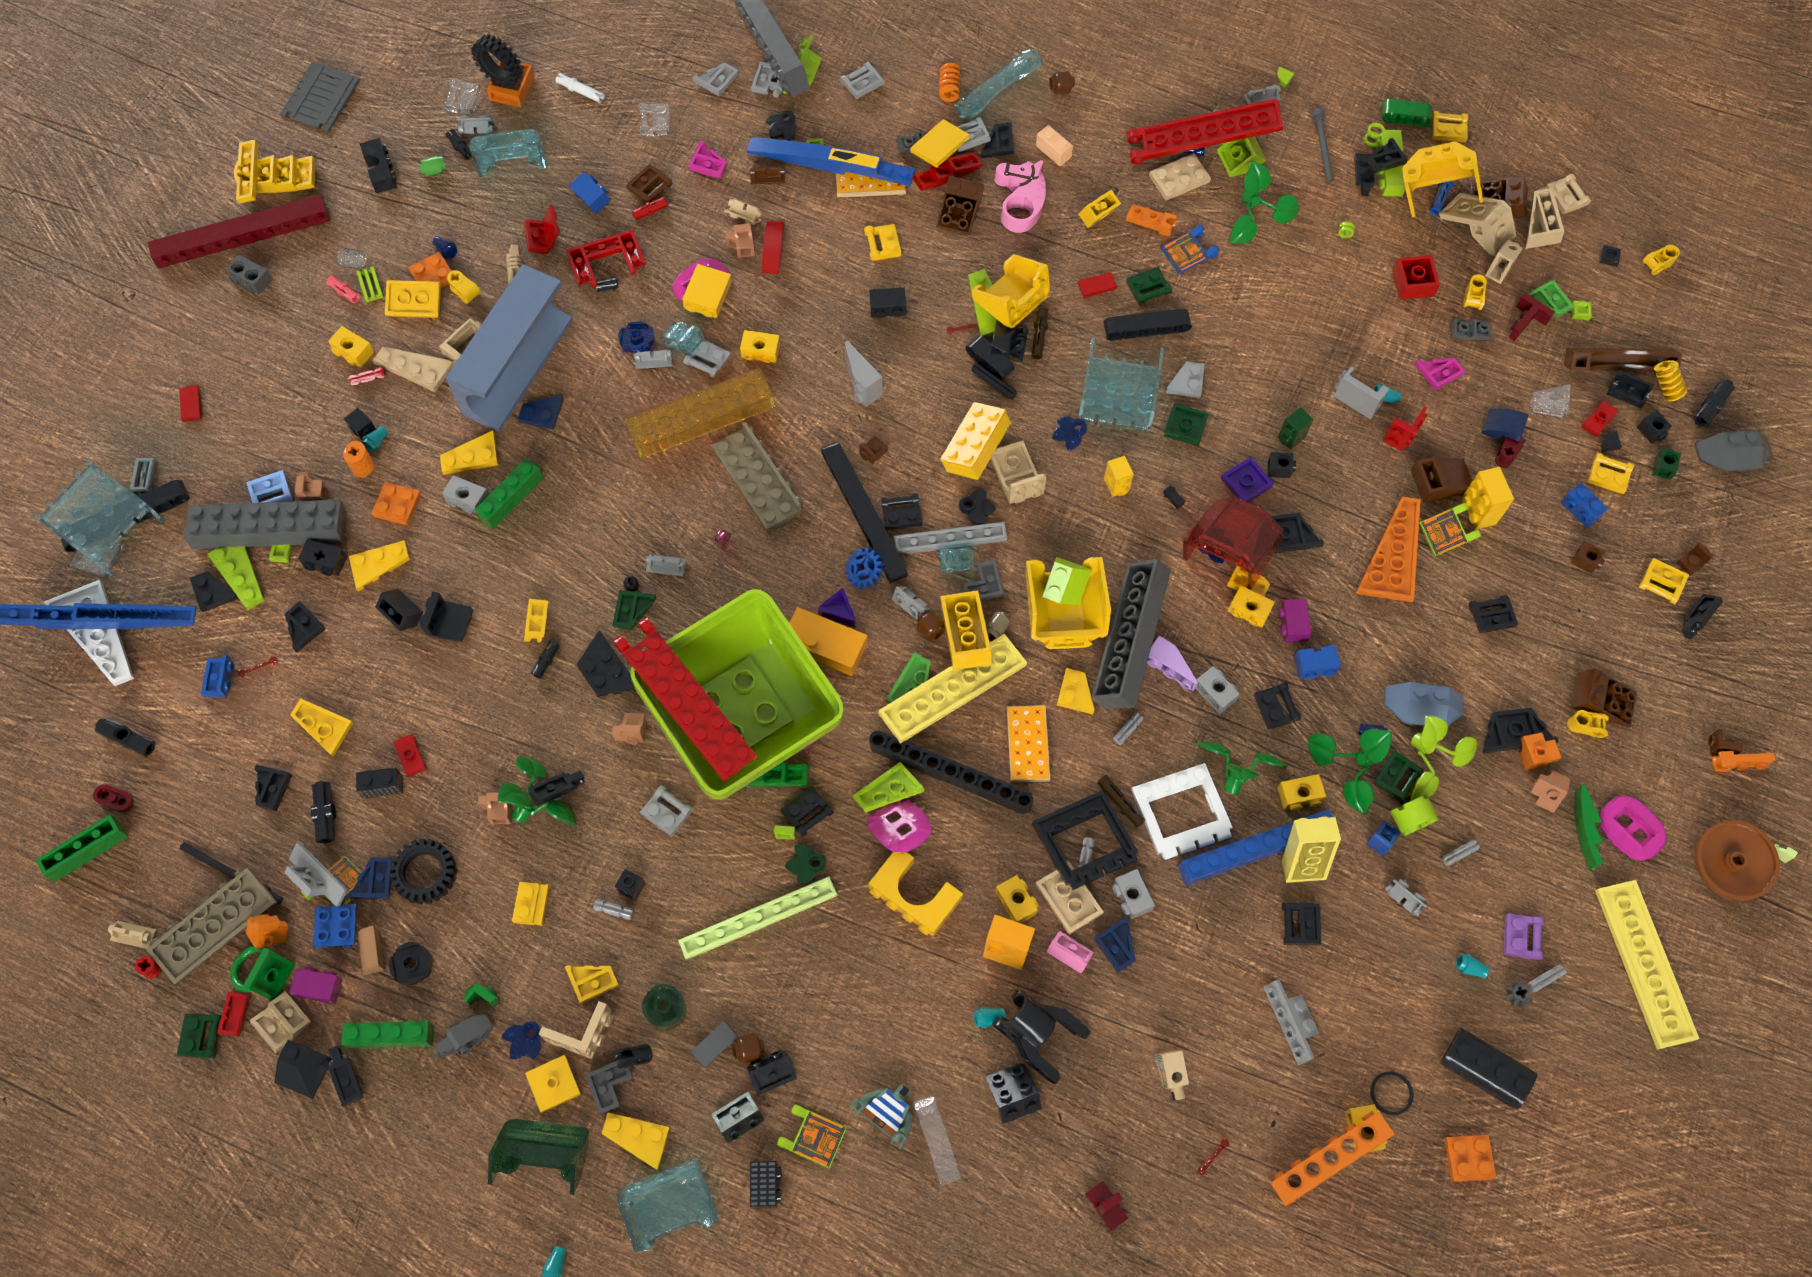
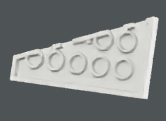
(101, 645)

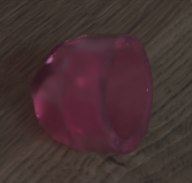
(722, 537)

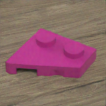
(707, 162)
(1440, 372)

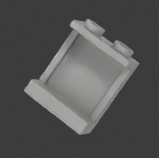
(1358, 394)

